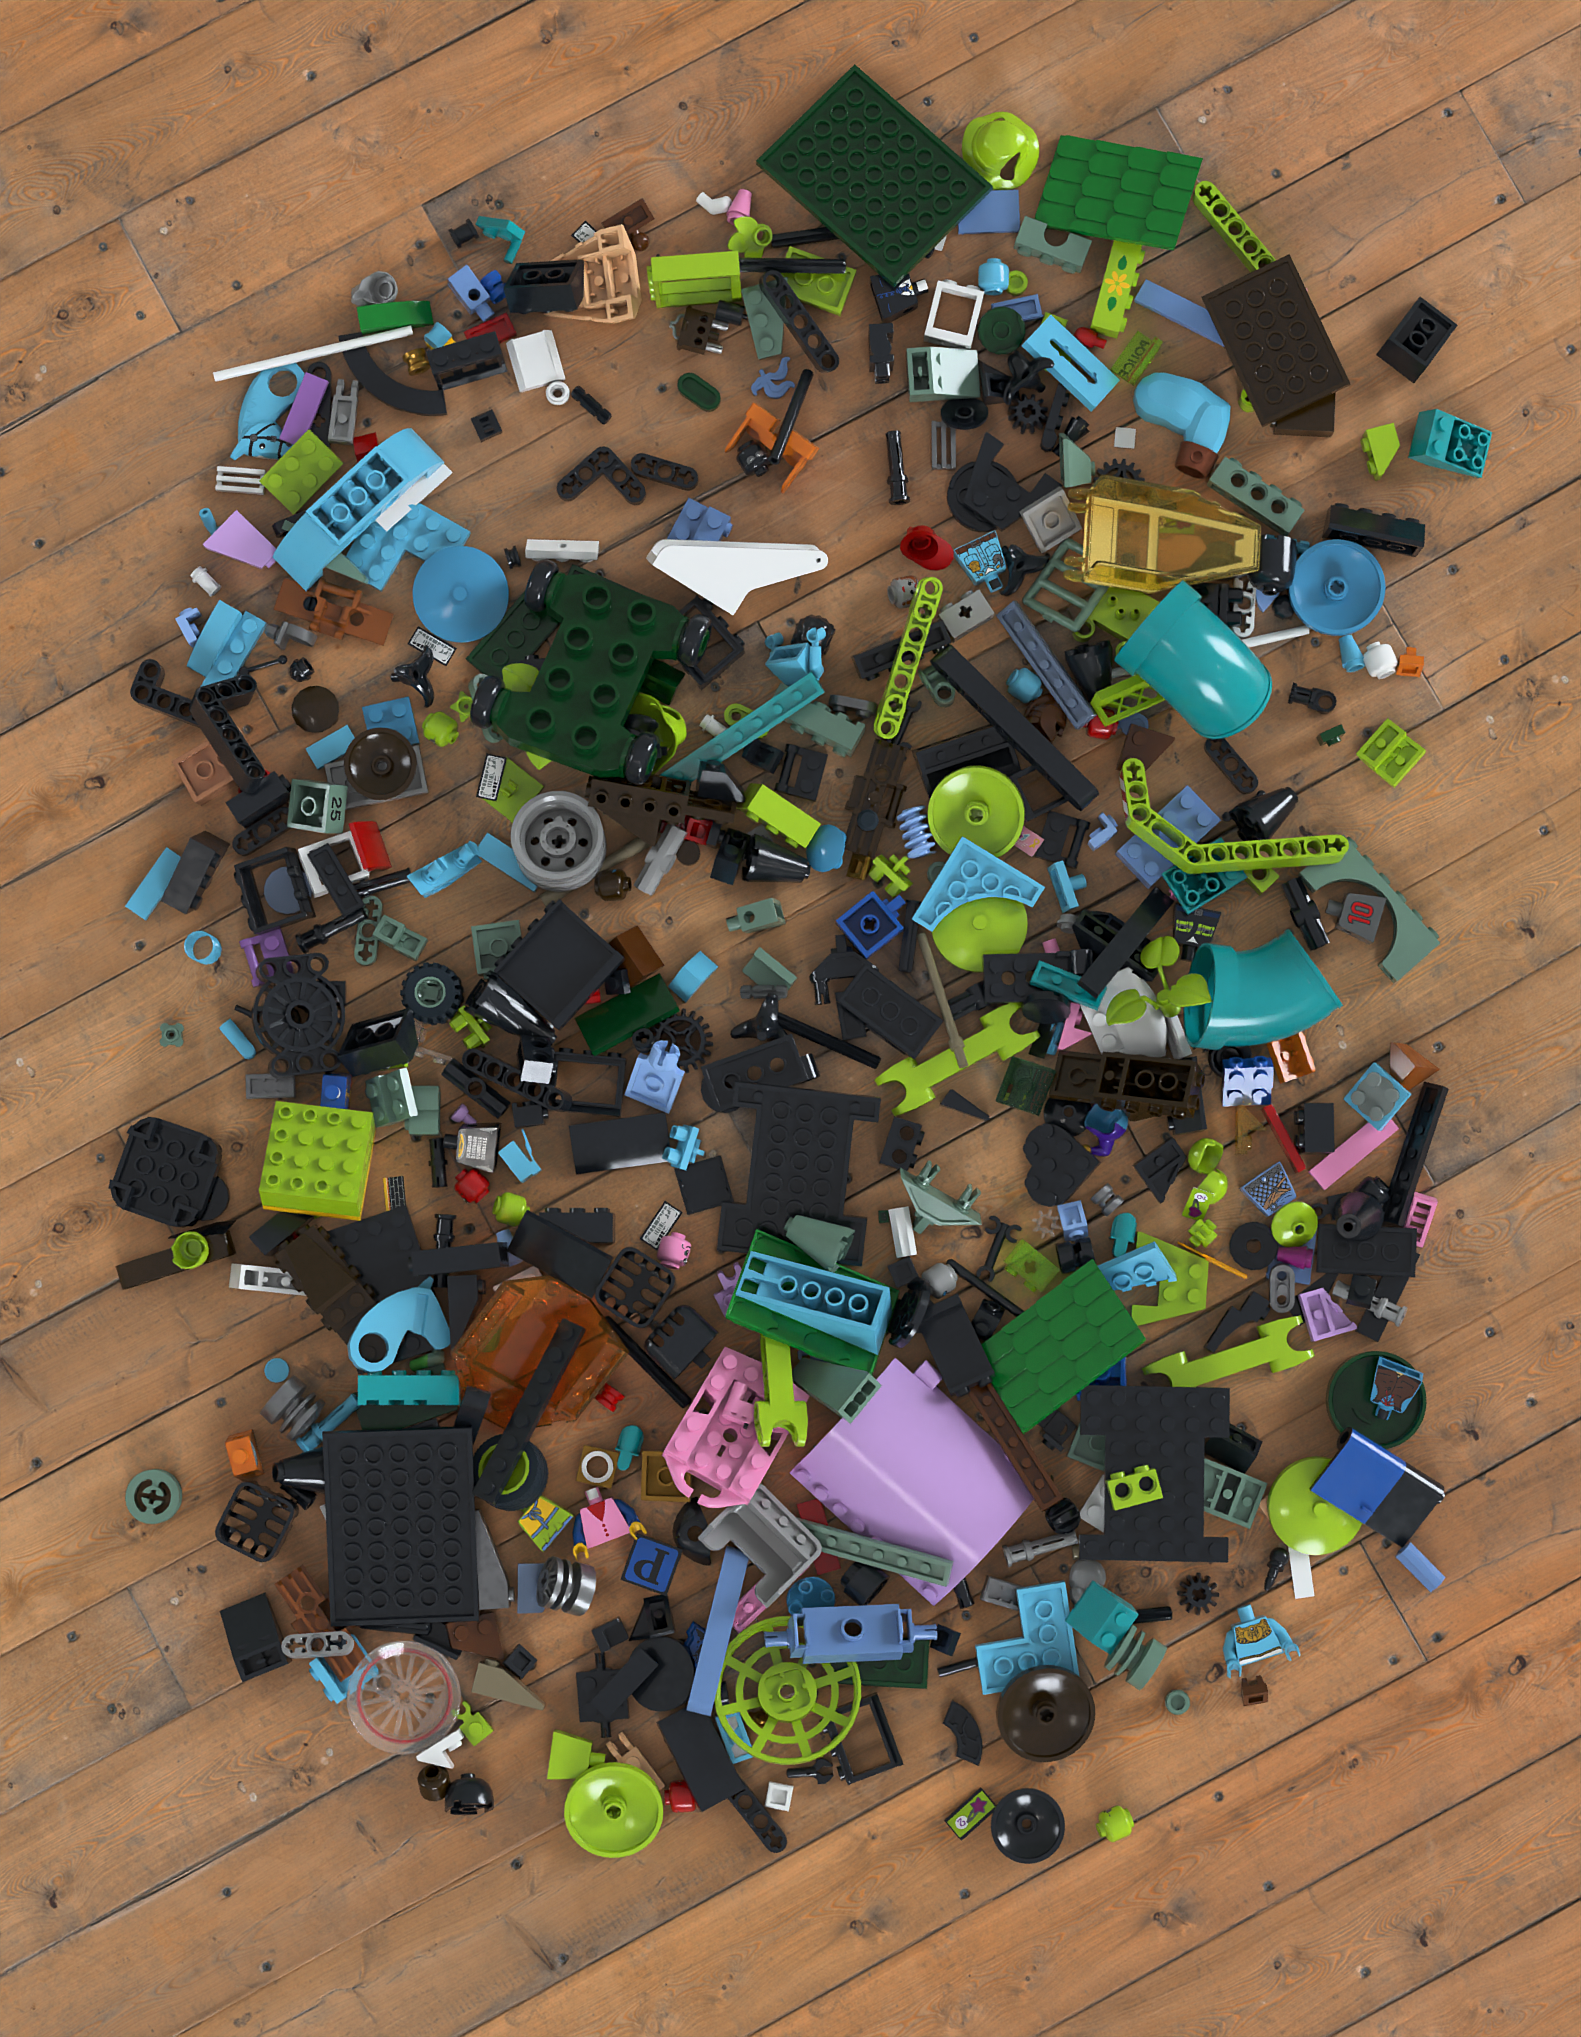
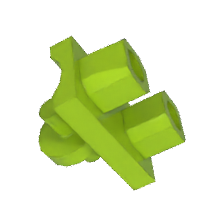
(883, 866)
(478, 1036)

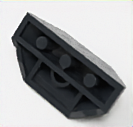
(1097, 929)

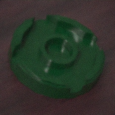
(1001, 330)

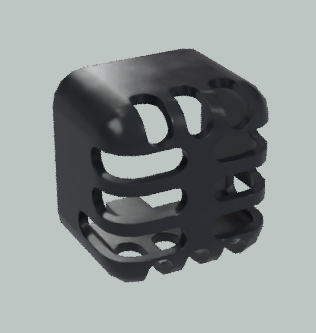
(634, 1293)
(685, 1343)
(224, 1532)

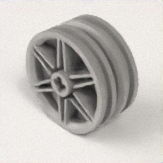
(561, 808)

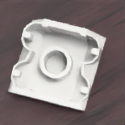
(535, 360)

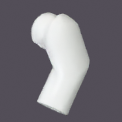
(714, 206)

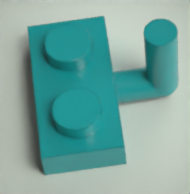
(504, 229)

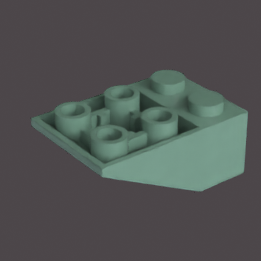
(942, 374)

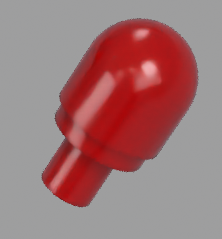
(1089, 338)

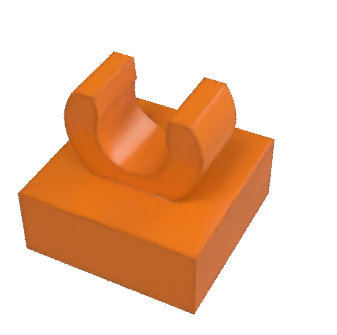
(1410, 664)

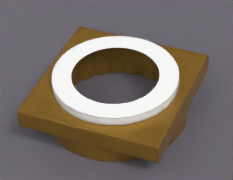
(611, 1458)

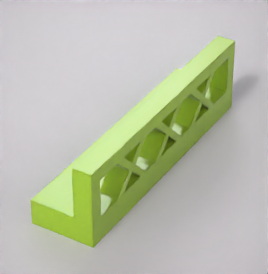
(1119, 691)

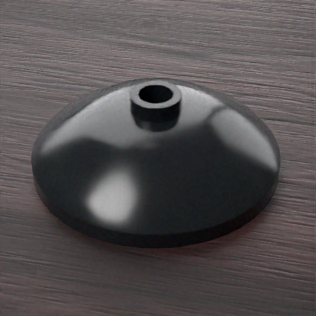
(1033, 1842)

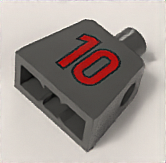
(1358, 915)

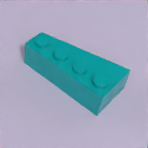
(409, 1389)

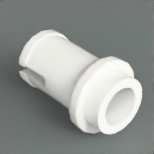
(205, 581)
(712, 725)

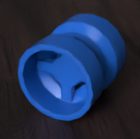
(494, 286)

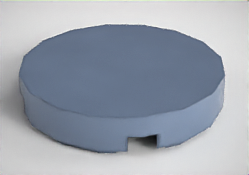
(280, 892)

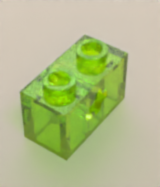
(1044, 1268)

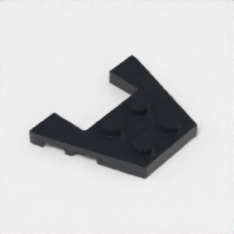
(996, 495)

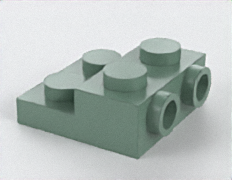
(492, 942)
(391, 1098)

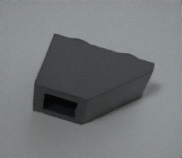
(730, 856)

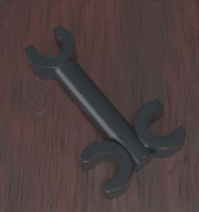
(904, 724)
(1002, 1230)

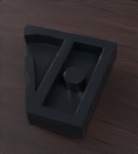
(1160, 1167)

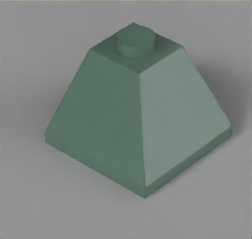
(1075, 464)

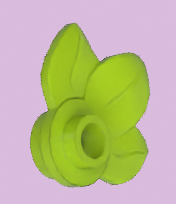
(746, 239)

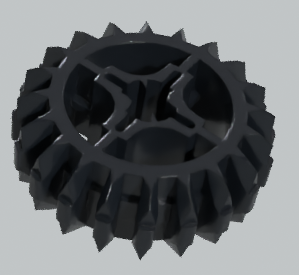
(696, 1055)

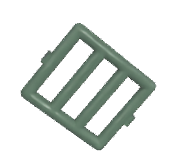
(1043, 582)

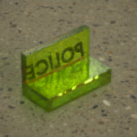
(1136, 357)

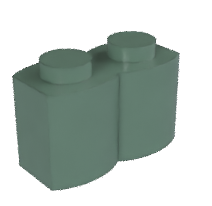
(428, 1109)

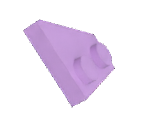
(1323, 1315)

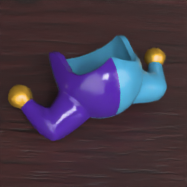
(1107, 1127)

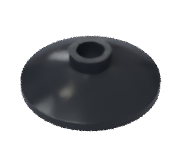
(964, 413)
(1055, 1114)

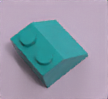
(1102, 1617)

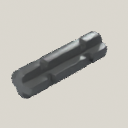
(761, 991)

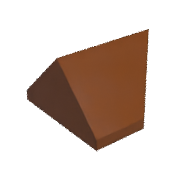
(1409, 1066)

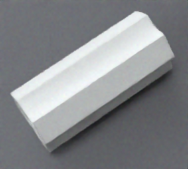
(902, 1232)

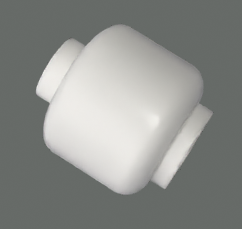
(1380, 660)

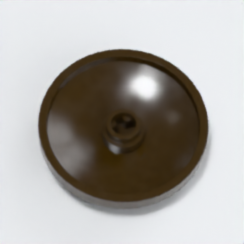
(1045, 1713)

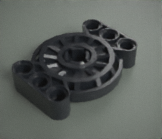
(275, 1018)

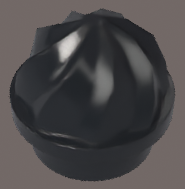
(301, 670)

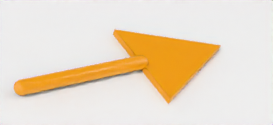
(1216, 1262)

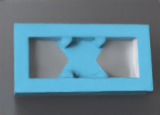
(735, 1753)

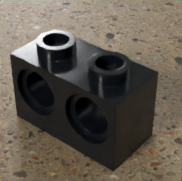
(535, 1059)
(895, 1142)

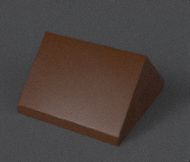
(638, 954)

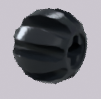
(1063, 1516)

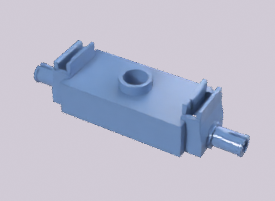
(829, 1643)

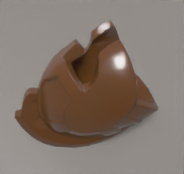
(1046, 716)

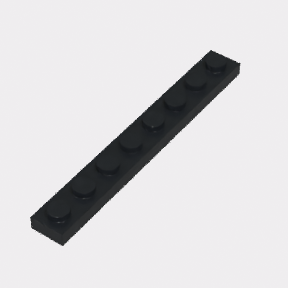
(528, 1411)

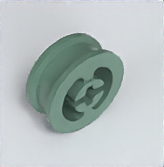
(150, 1516)

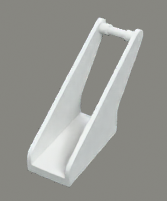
(729, 570)

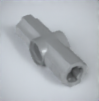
(660, 859)

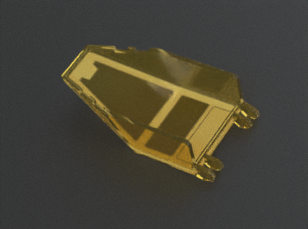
(1157, 536)

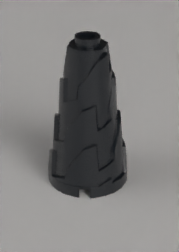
(503, 1007)

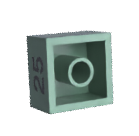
(317, 806)

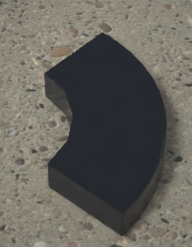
(966, 1732)

